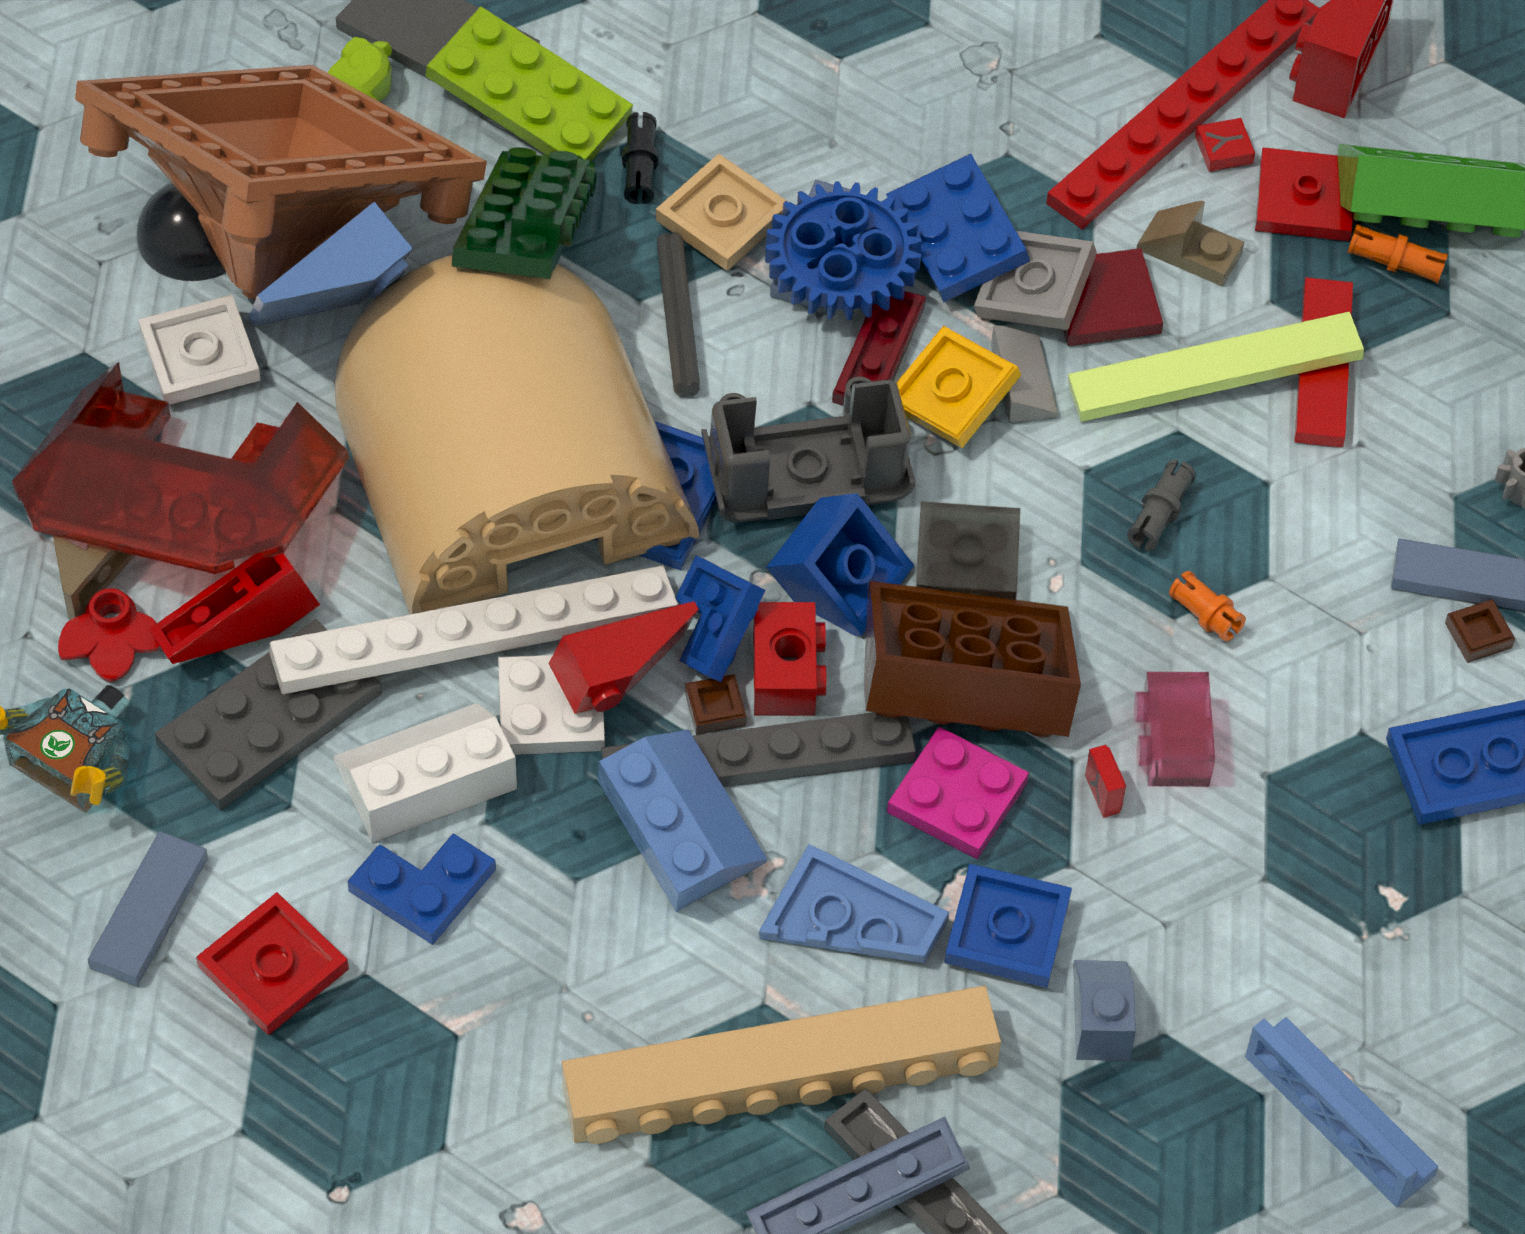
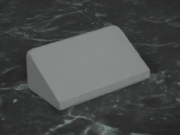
(1032, 393)

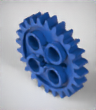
(844, 238)

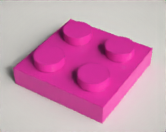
(957, 792)

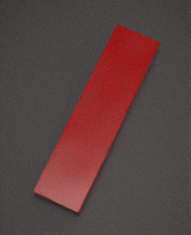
(1324, 391)

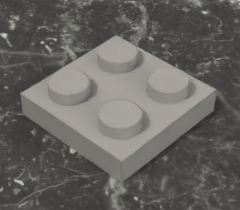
(1042, 289)

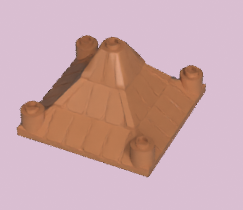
(276, 157)

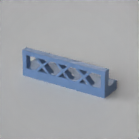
(1339, 1110)

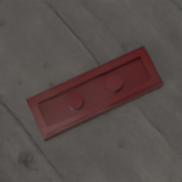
(881, 342)

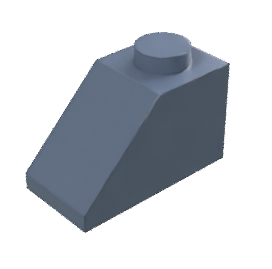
(1103, 1010)

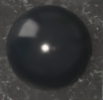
(174, 239)

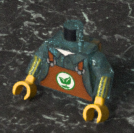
(70, 744)

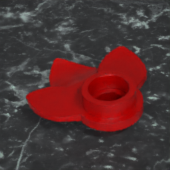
(108, 641)

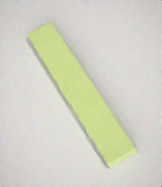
(1215, 366)

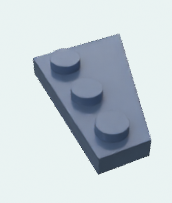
(852, 912)

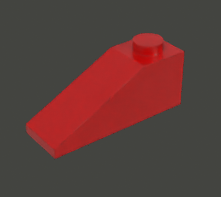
(240, 608)
(609, 660)

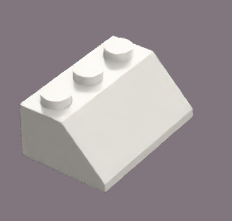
(428, 771)

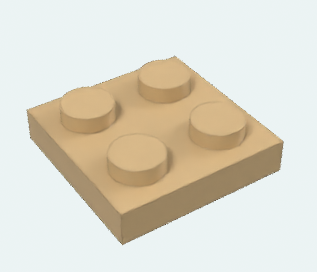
(721, 211)

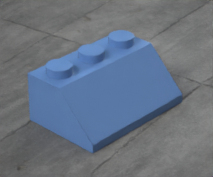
(679, 816)

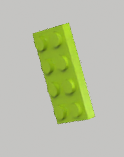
(527, 88)

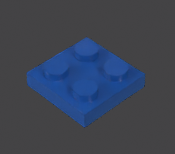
(1008, 925)

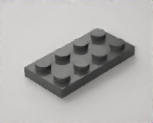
(254, 729)

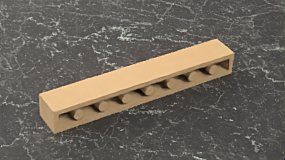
(780, 1064)

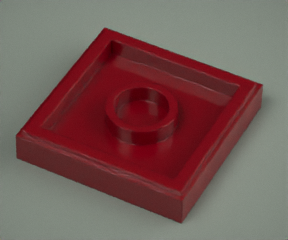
(1116, 301)

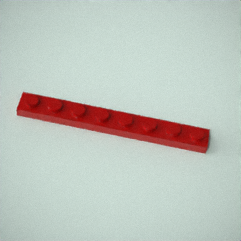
(1179, 110)

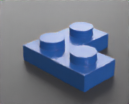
(726, 610)
(425, 898)

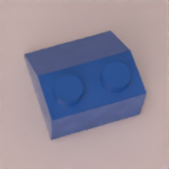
(835, 558)

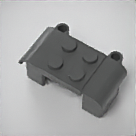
(791, 465)

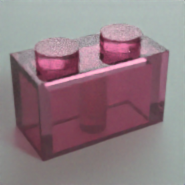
(1176, 729)

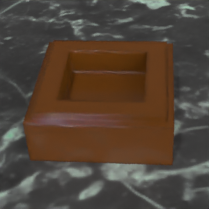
(1479, 630)
(715, 705)

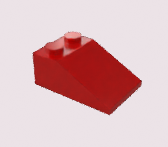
(1337, 53)

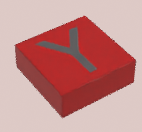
(1225, 144)
(1105, 780)

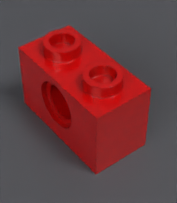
(780, 684)

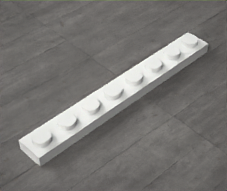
(466, 629)

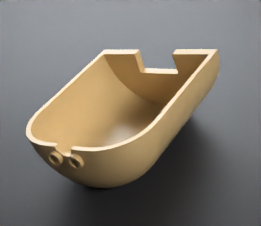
(500, 430)

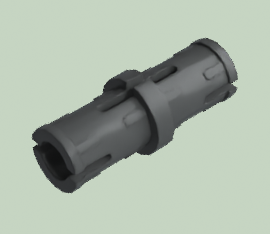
(1161, 505)

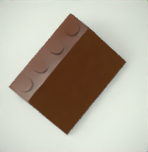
(970, 660)

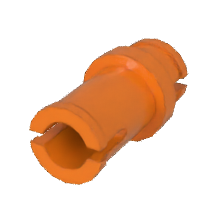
(1214, 611)

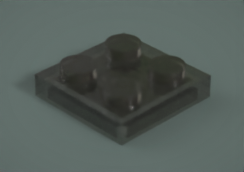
(968, 549)

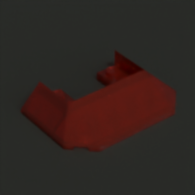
(120, 490)

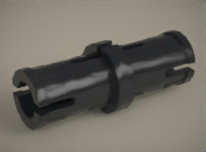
(640, 158)

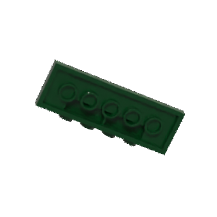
(526, 213)

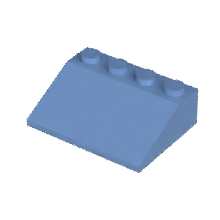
(340, 272)

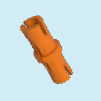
(1397, 253)

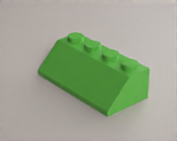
(1432, 188)

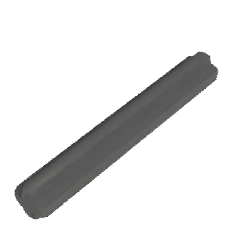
(678, 314)

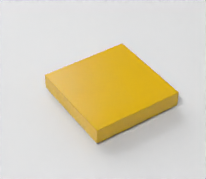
(955, 386)

